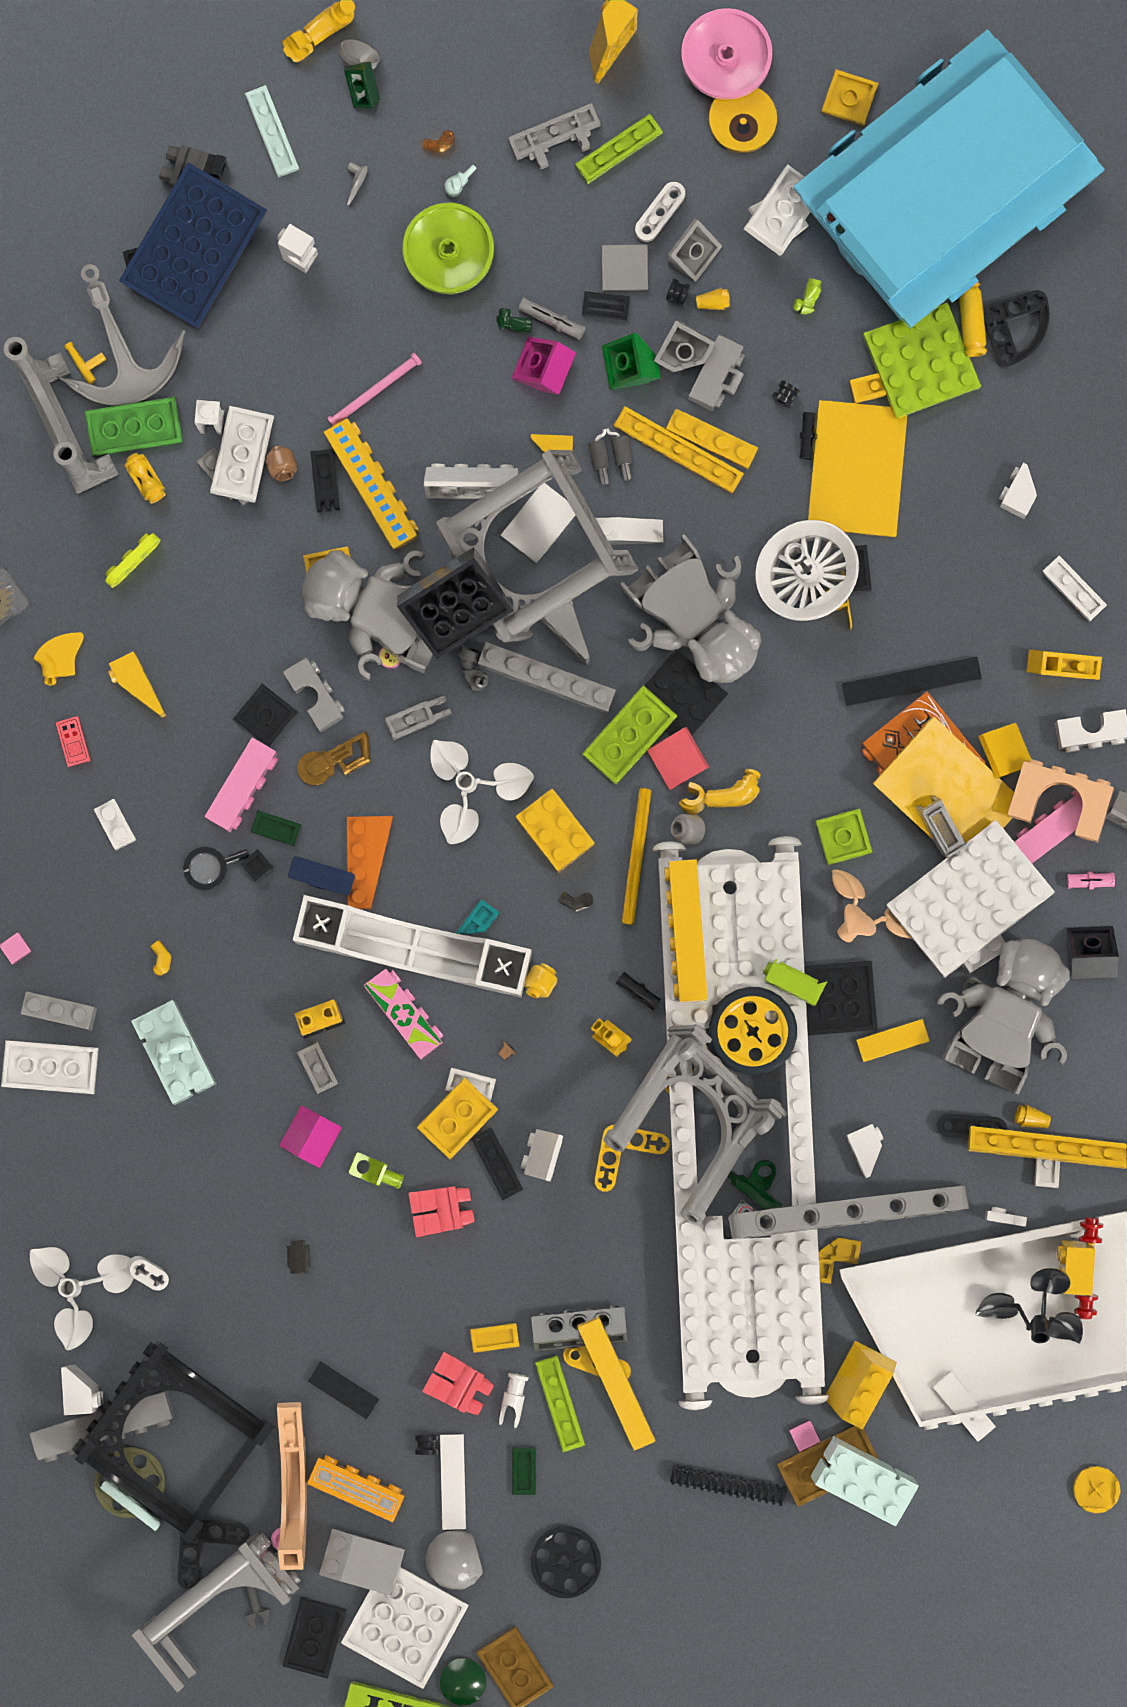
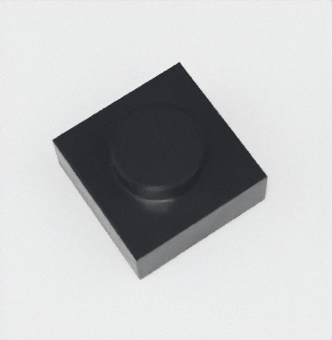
(256, 865)

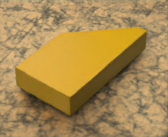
(552, 442)

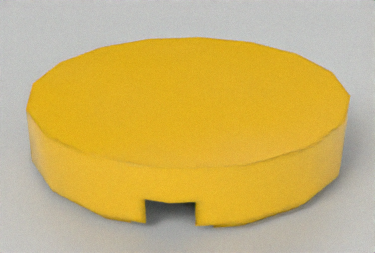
(1096, 1489)

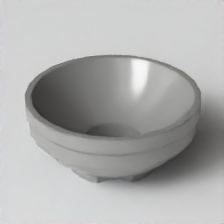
(356, 52)

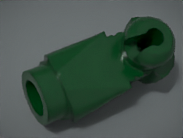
(517, 324)

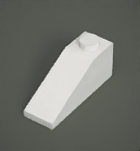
(631, 530)

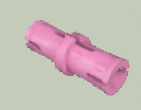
(1074, 880)

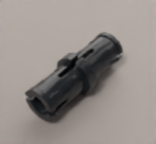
(808, 436)
(638, 991)

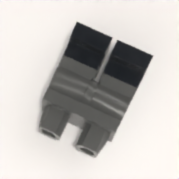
(209, 163)

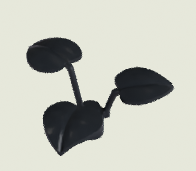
(1047, 1280)

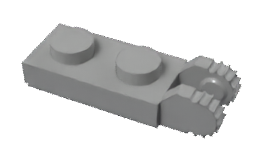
(415, 718)

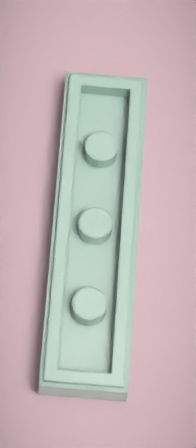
(272, 131)

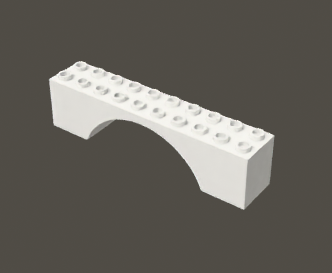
(412, 947)

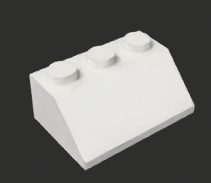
(80, 1392)

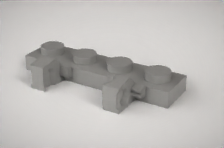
(537, 140)

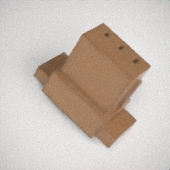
(506, 1051)

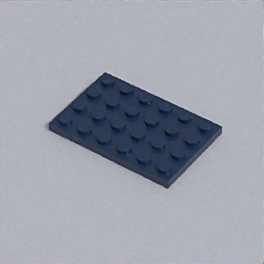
(193, 245)

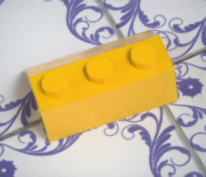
(860, 1384)

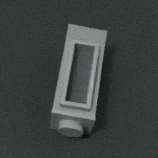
(941, 828)

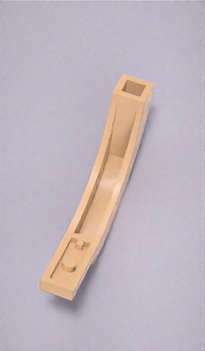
(294, 1487)

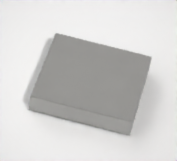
(624, 268)

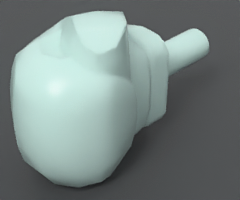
(454, 184)

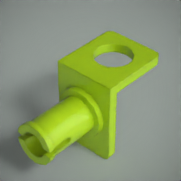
(376, 1173)

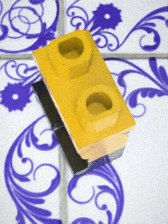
(314, 1019)

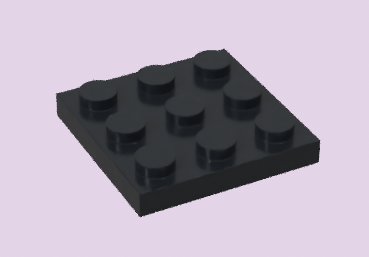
(685, 693)
(846, 1000)

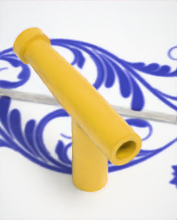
(85, 367)

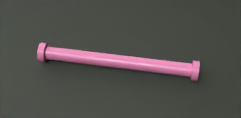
(374, 390)

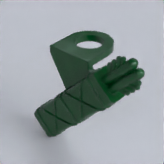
(756, 1185)

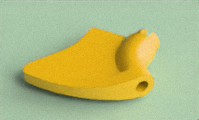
(59, 656)

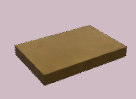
(515, 1668)

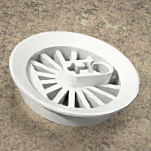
(788, 543)

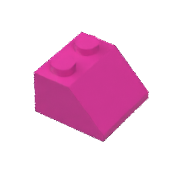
(543, 365)

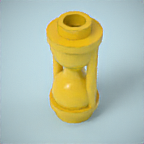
(151, 488)

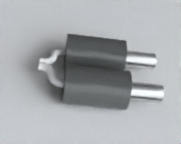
(621, 454)

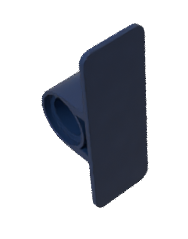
(321, 876)

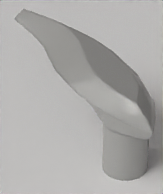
(360, 173)

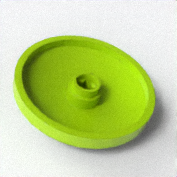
(448, 248)

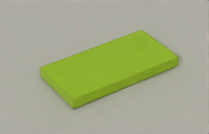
(629, 734)

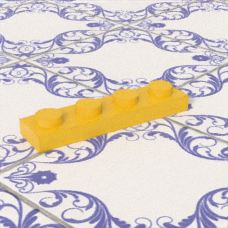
(712, 439)

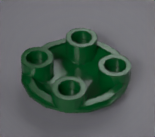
(462, 1681)

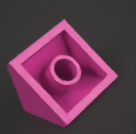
(310, 1136)

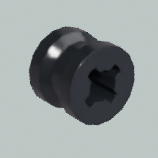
(678, 292)
(785, 394)
(426, 1444)

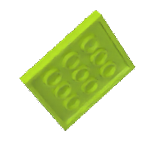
(922, 362)

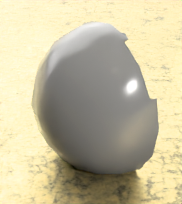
(453, 1560)

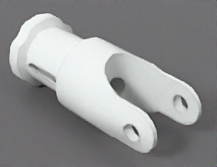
(514, 1396)

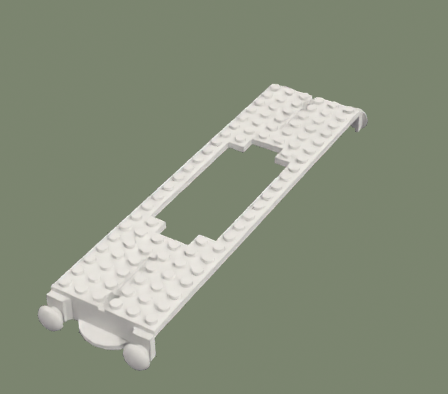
(745, 1289)

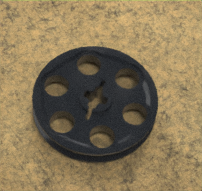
(574, 1571)

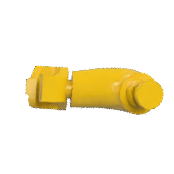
(326, 23)
(738, 795)

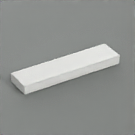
(453, 1481)

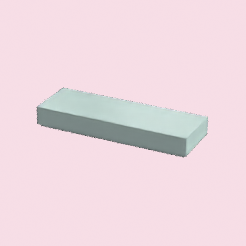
(131, 1504)

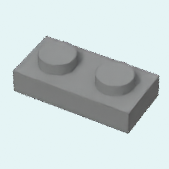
(317, 1068)

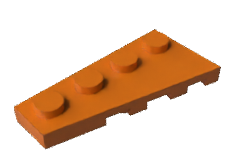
(365, 853)

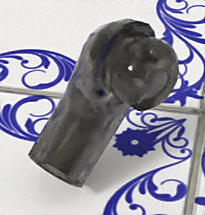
(576, 903)

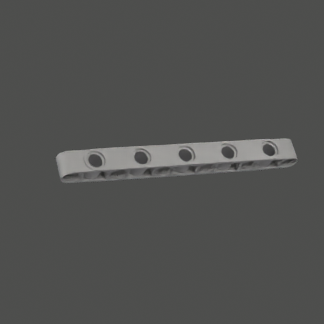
(835, 1212)

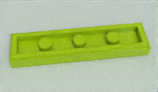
(618, 148)
(560, 1403)

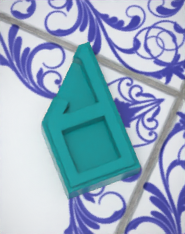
(479, 919)

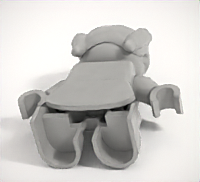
(336, 590)
(696, 615)
(1007, 1017)

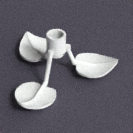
(447, 761)
(49, 1266)

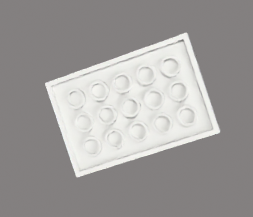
(970, 899)

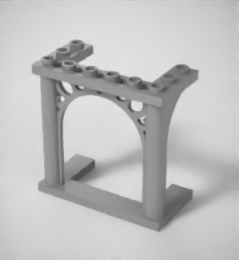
(561, 466)
(249, 1566)

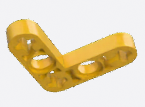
(605, 1148)

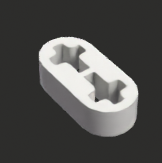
(144, 1277)

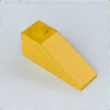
(1064, 664)
(132, 678)

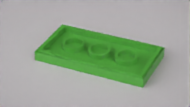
(133, 426)

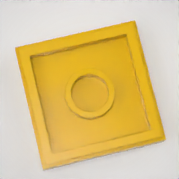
(849, 98)
(1005, 750)

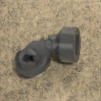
(475, 677)

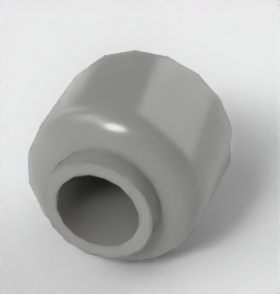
(688, 829)

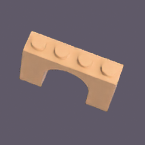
(1036, 779)

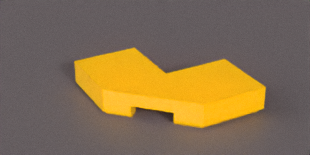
(838, 1250)

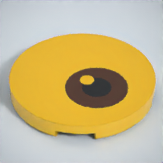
(743, 122)

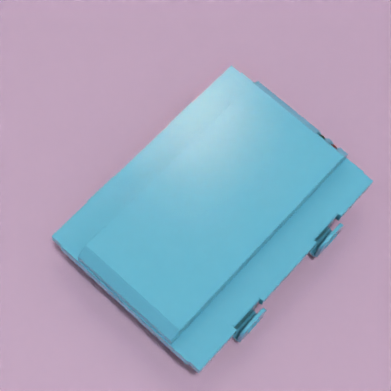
(948, 179)

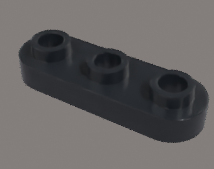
(960, 1123)

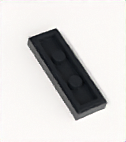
(497, 1164)
(343, 1390)

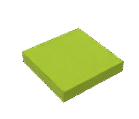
(843, 836)

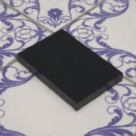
(314, 1637)

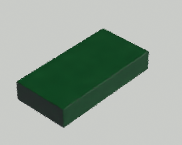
(276, 828)
(523, 1470)

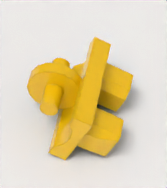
(610, 1036)

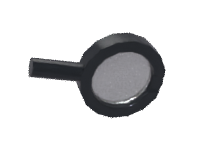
(207, 867)

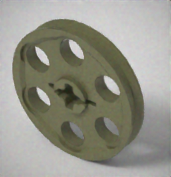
(152, 1467)

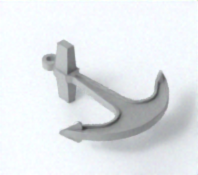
(132, 381)

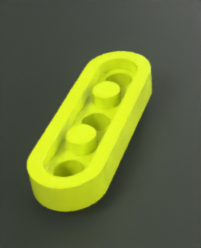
(132, 559)

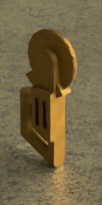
(316, 767)

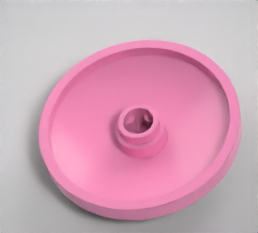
(726, 53)

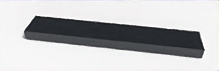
(911, 681)

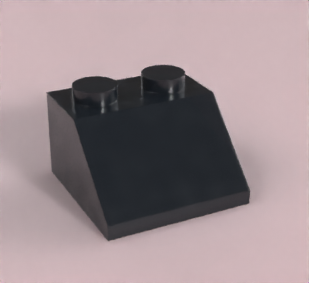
(1092, 952)

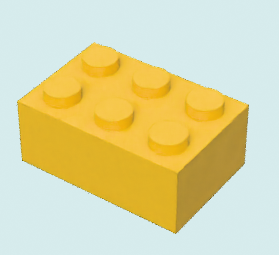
(555, 830)

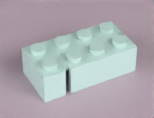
(186, 1069)
(864, 1481)

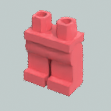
(447, 1209)
(463, 1389)

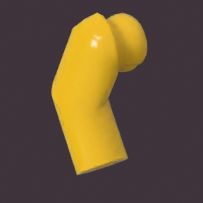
(163, 958)

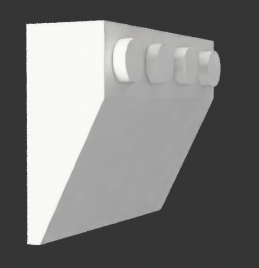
(465, 482)

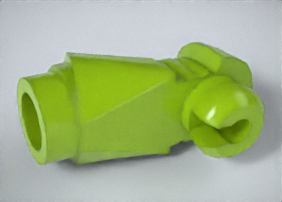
(810, 295)

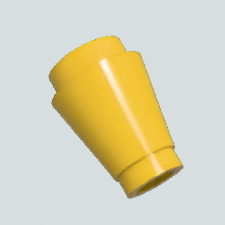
(715, 299)
(1030, 1117)

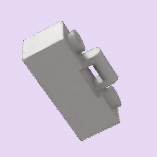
(710, 382)

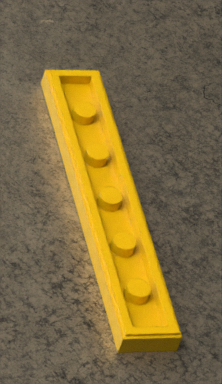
(678, 450)
(616, 1383)

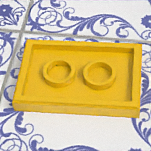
(457, 1118)

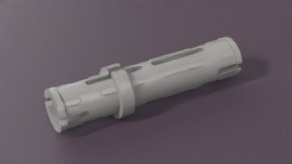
(553, 319)

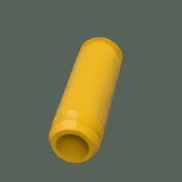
(973, 322)

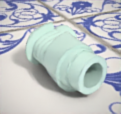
(174, 1046)

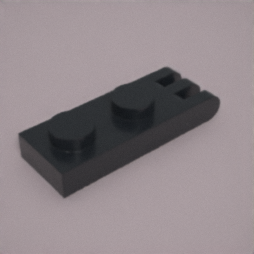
(325, 479)

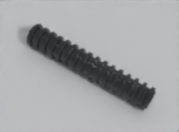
(728, 1485)

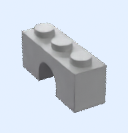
(304, 676)
(58, 1010)

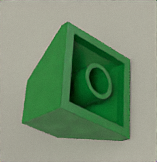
(629, 362)

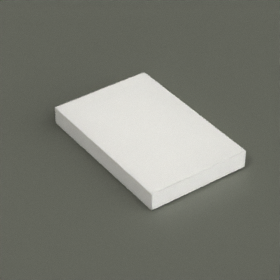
(539, 523)

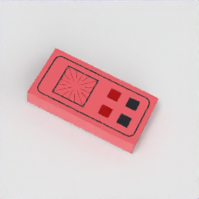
(73, 741)

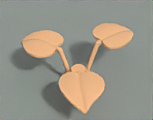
(855, 919)

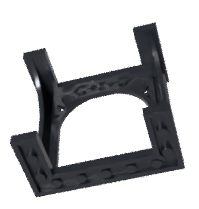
(126, 1478)

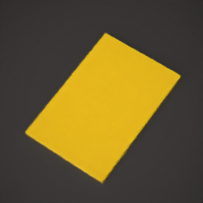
(857, 468)
(945, 768)

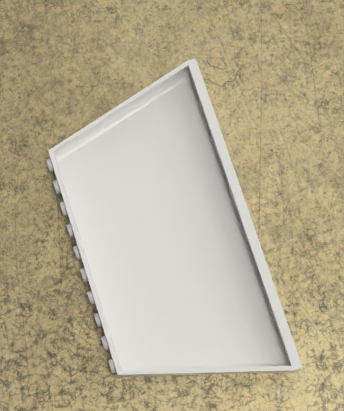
(926, 1321)

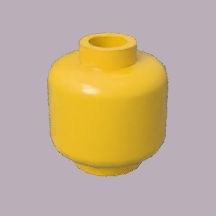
(540, 981)

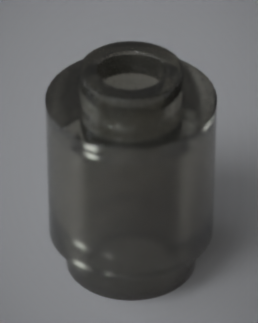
(298, 1257)

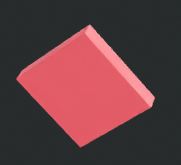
(678, 758)

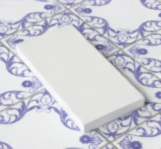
(779, 213)
(242, 454)
(49, 1067)

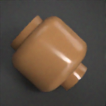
(281, 463)

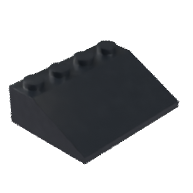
(454, 603)

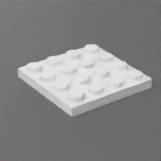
(407, 1628)

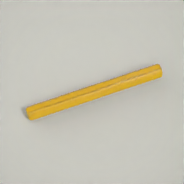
(636, 856)

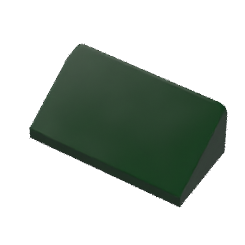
(362, 85)

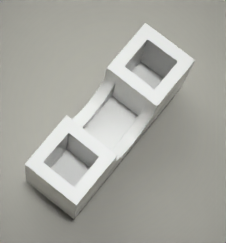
(297, 248)
(1072, 734)

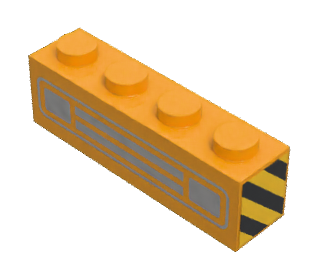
(356, 1489)

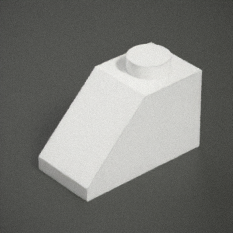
(866, 1147)

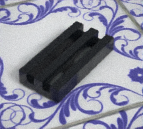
(604, 314)

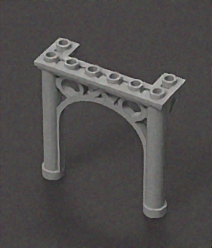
(67, 452)
(753, 1115)

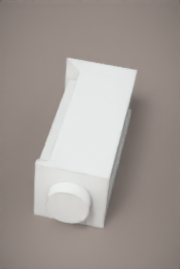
(209, 413)

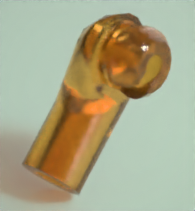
(441, 144)

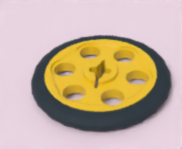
(765, 1001)

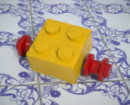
(1078, 1262)

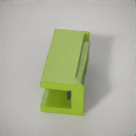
(793, 982)

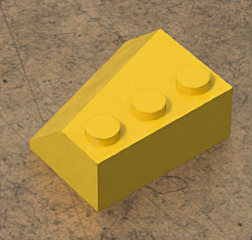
(612, 34)

